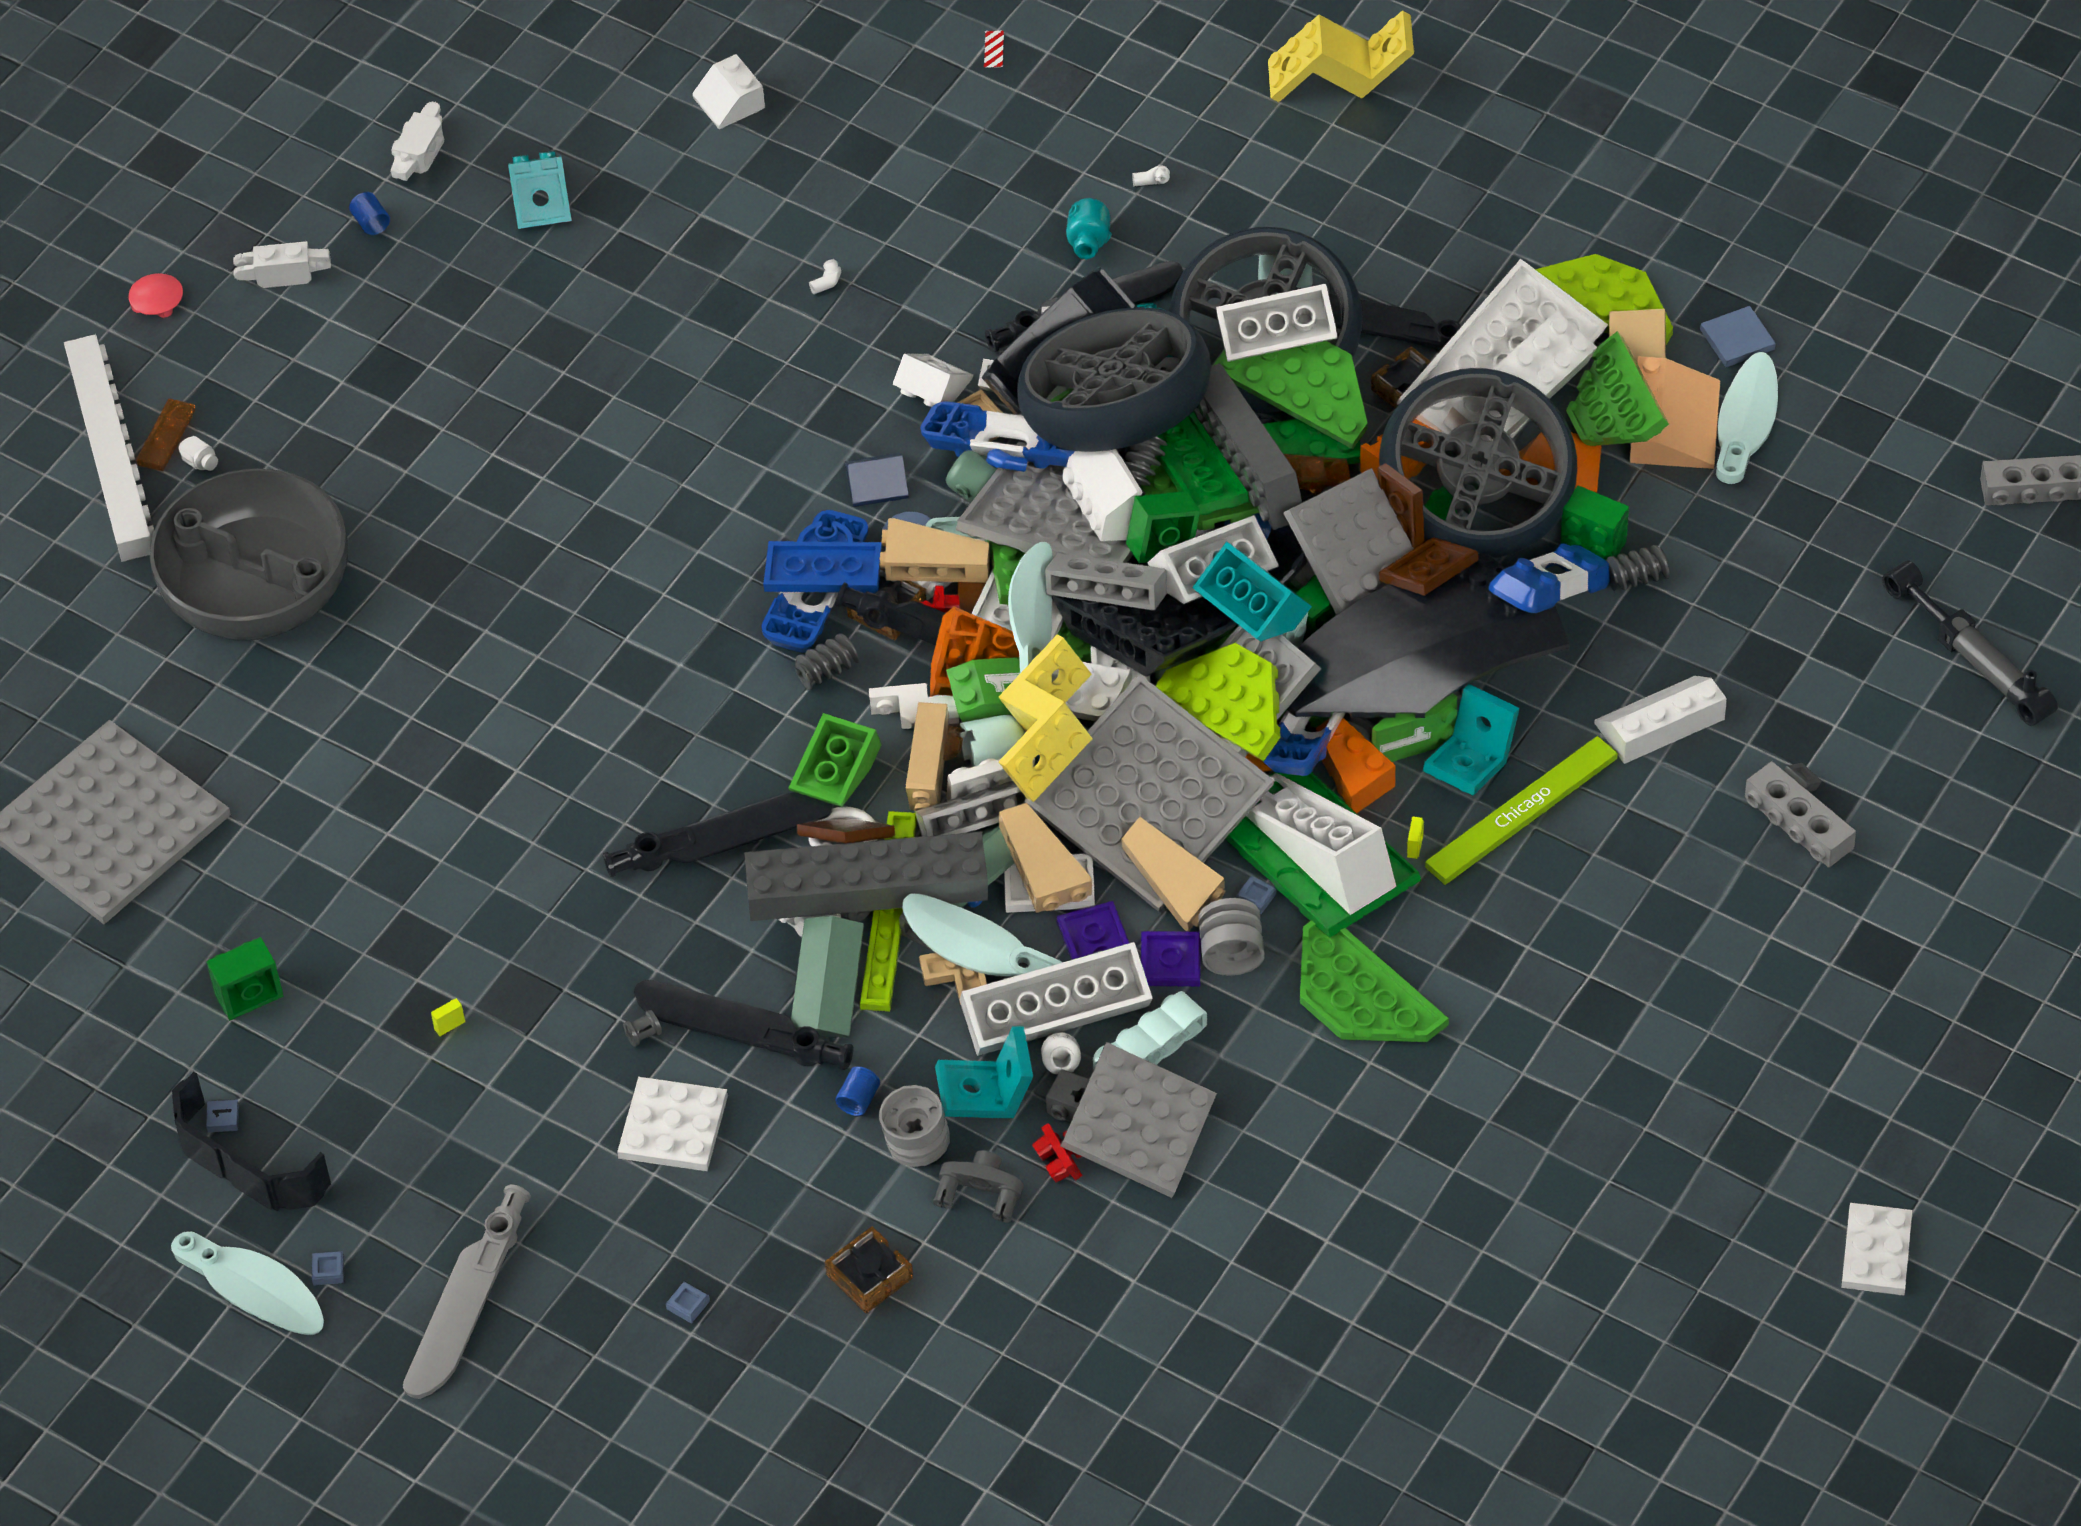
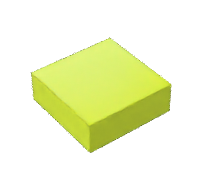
(1415, 837)
(448, 1017)

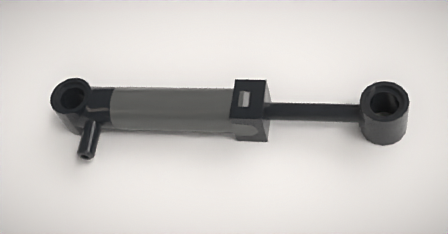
(1960, 634)

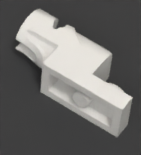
(905, 700)

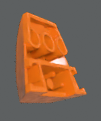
(1540, 453)
(965, 639)

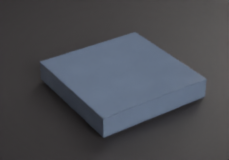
(1737, 336)

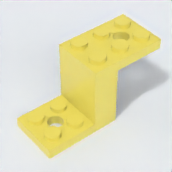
(1340, 56)
(1045, 717)

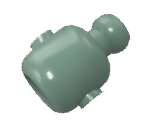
(969, 474)

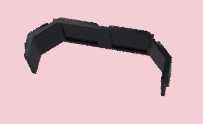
(1087, 297)
(276, 1191)

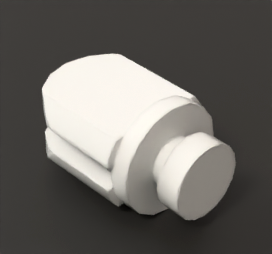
(198, 454)

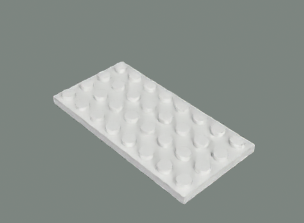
(1498, 327)

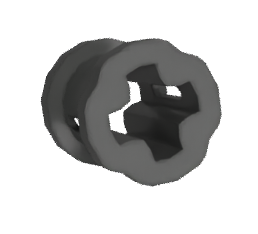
(642, 1028)

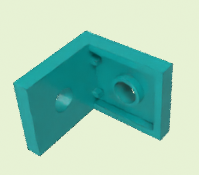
(534, 175)
(1473, 743)
(998, 1083)

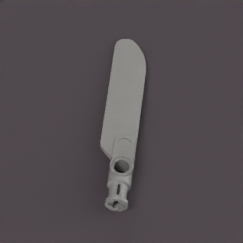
(464, 1298)

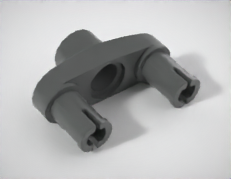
(981, 1175)

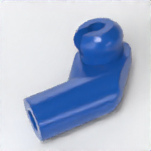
(1001, 459)

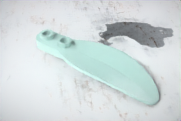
(1746, 416)
(1030, 605)
(970, 938)
(252, 1283)

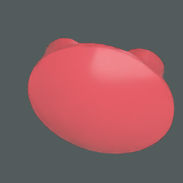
(155, 295)

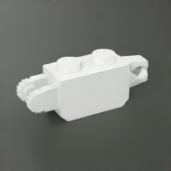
(418, 142)
(281, 264)

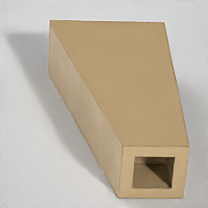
(932, 554)
(927, 755)
(1042, 861)
(1172, 872)

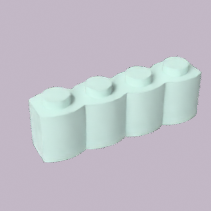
(1162, 1030)

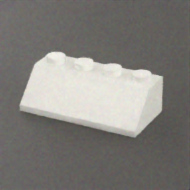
(1276, 322)
(1103, 491)
(1190, 558)
(1663, 717)

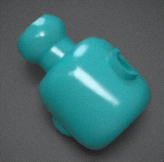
(1088, 227)

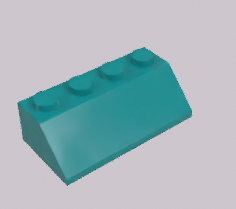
(1250, 595)

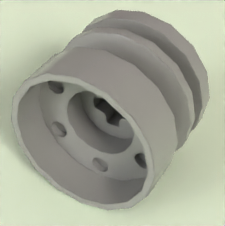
(1231, 936)
(914, 1125)

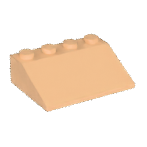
(1691, 409)

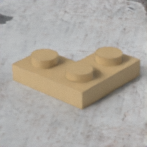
(939, 970)

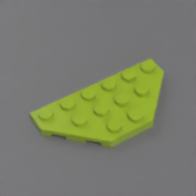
(1605, 286)
(1230, 695)

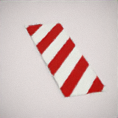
(994, 48)

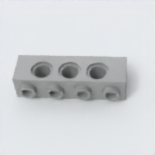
(2031, 480)
(1105, 581)
(969, 811)
(1800, 814)

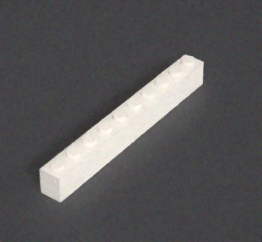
(109, 447)

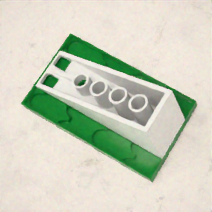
(1321, 853)

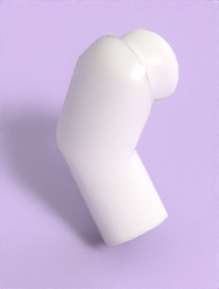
(1156, 175)
(829, 279)

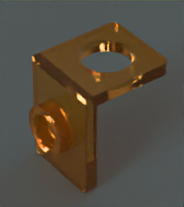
(953, 743)

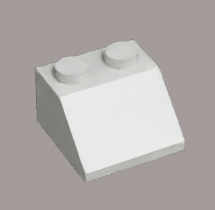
(729, 92)
(930, 379)

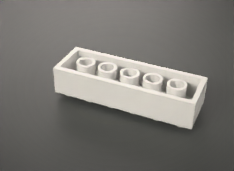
(1543, 359)
(1056, 997)

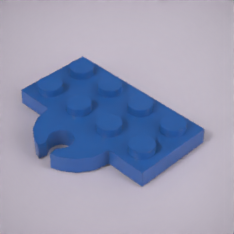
(822, 562)

